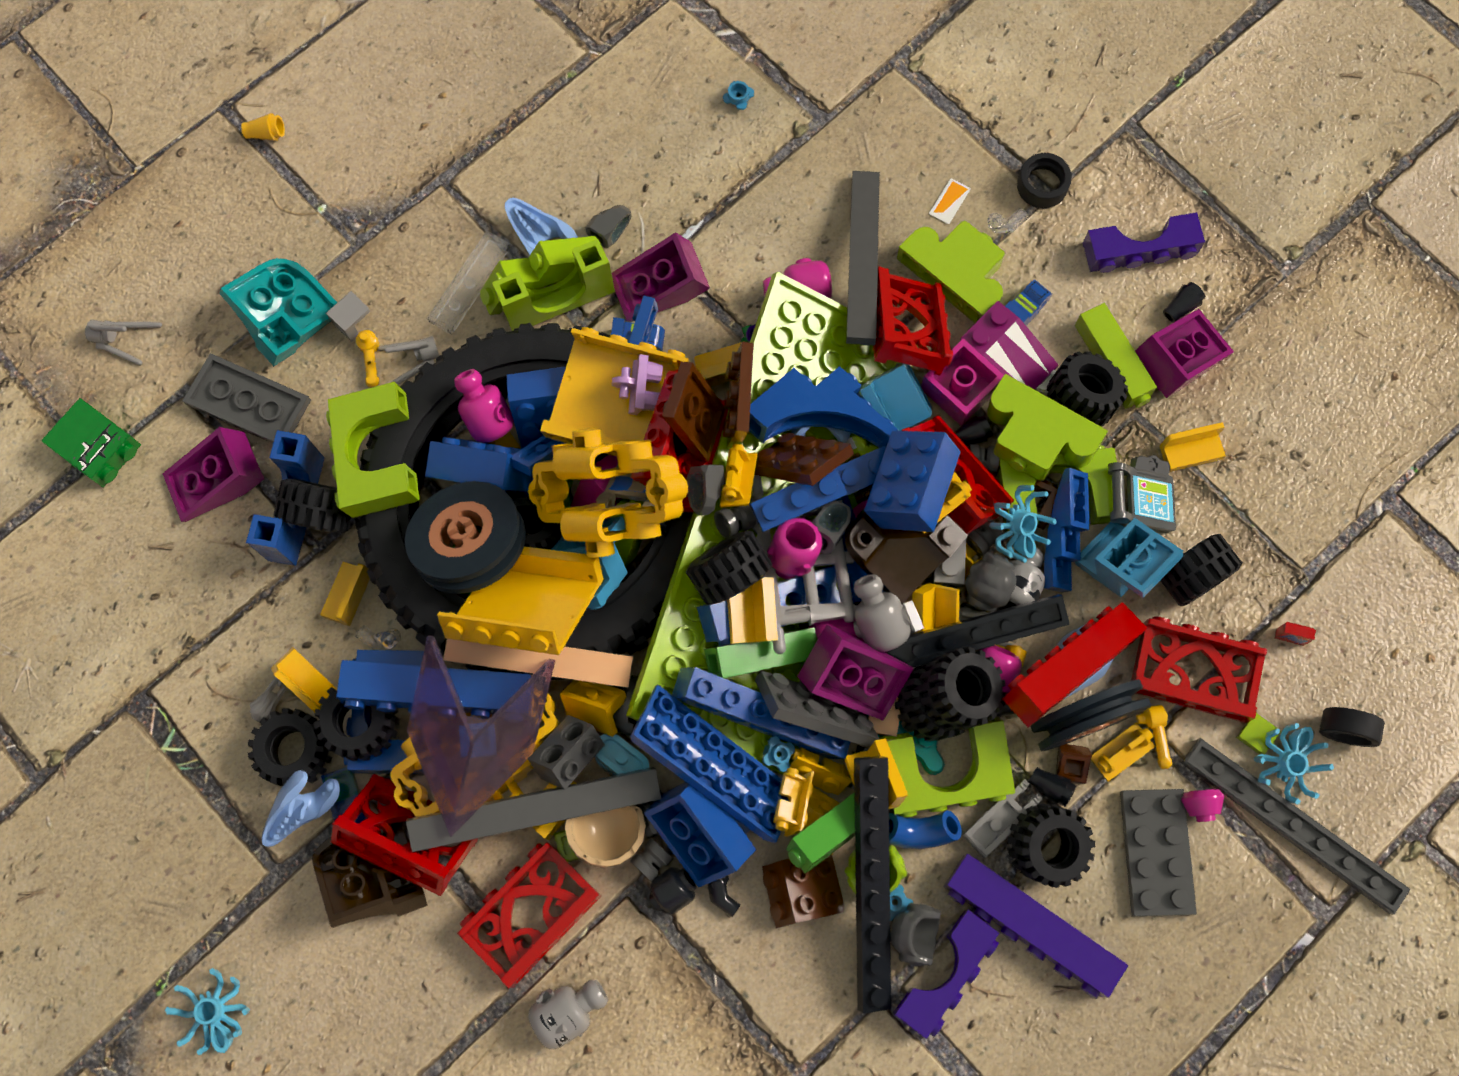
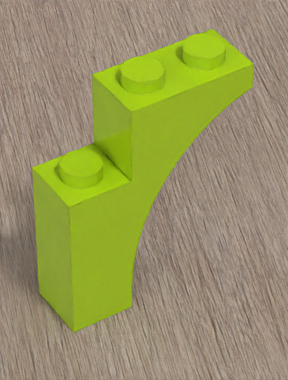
(546, 265)

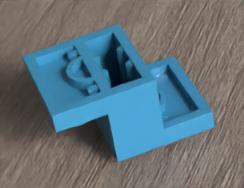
(898, 396)
(1129, 558)
(612, 566)

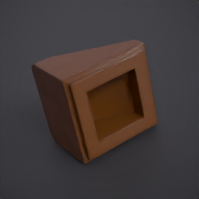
(1073, 762)

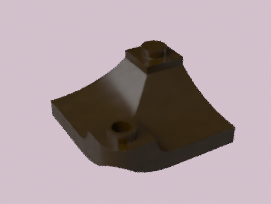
(901, 556)
(360, 889)

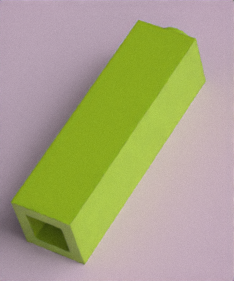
(1107, 339)

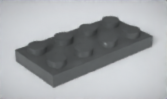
(245, 399)
(795, 704)
(1157, 853)

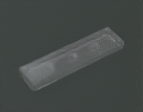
(468, 282)

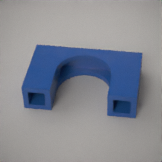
(272, 536)
(361, 719)

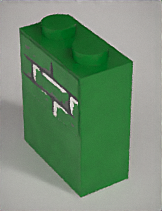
(91, 443)

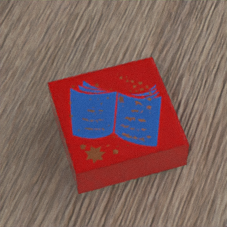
(1295, 633)

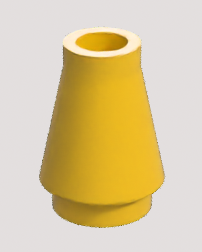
(265, 127)

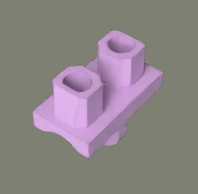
(642, 372)

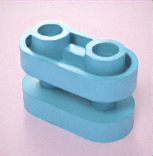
(619, 756)

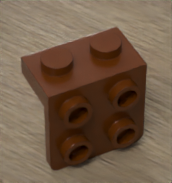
(802, 896)

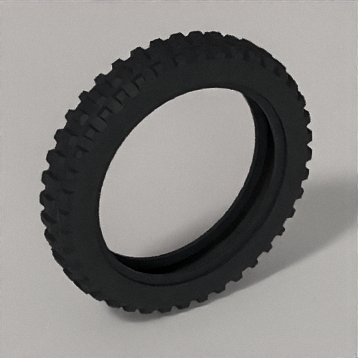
(433, 413)

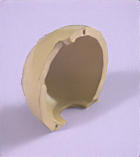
(606, 836)

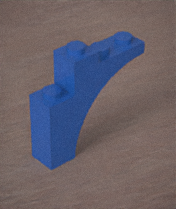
(832, 404)

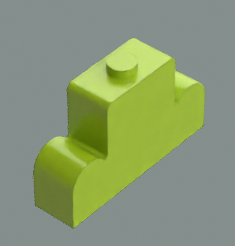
(959, 263)
(1040, 430)

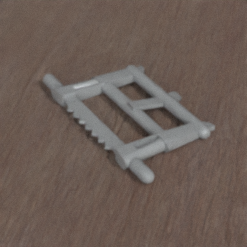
(813, 611)

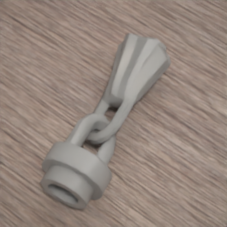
(267, 701)

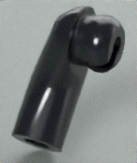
(719, 896)

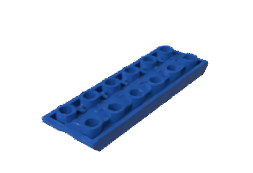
(709, 762)

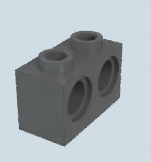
(566, 752)

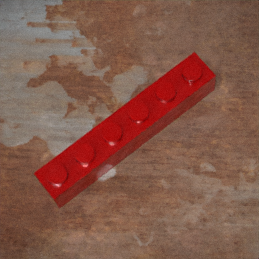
(1074, 664)

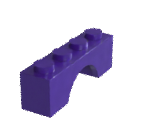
(1110, 249)
(970, 941)

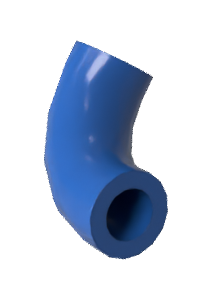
(924, 831)

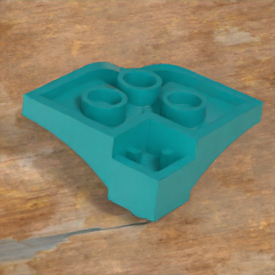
(279, 306)

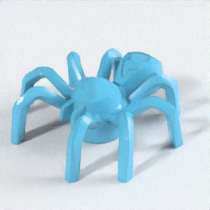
(1021, 524)
(1292, 760)
(210, 1012)

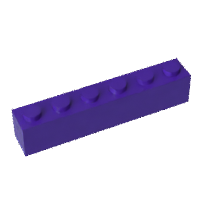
(1036, 926)

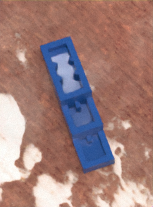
(1072, 517)

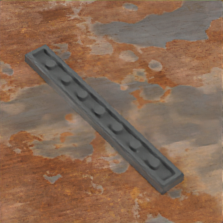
(863, 259)
(538, 808)
(1296, 826)

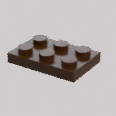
(739, 394)
(694, 411)
(801, 458)

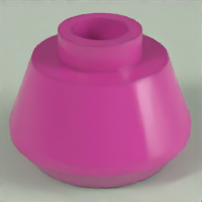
(1203, 804)

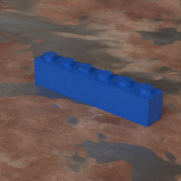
(395, 685)

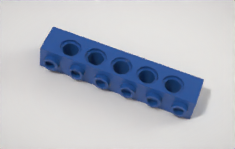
(716, 619)
(750, 710)

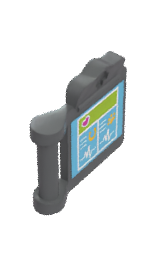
(1148, 491)

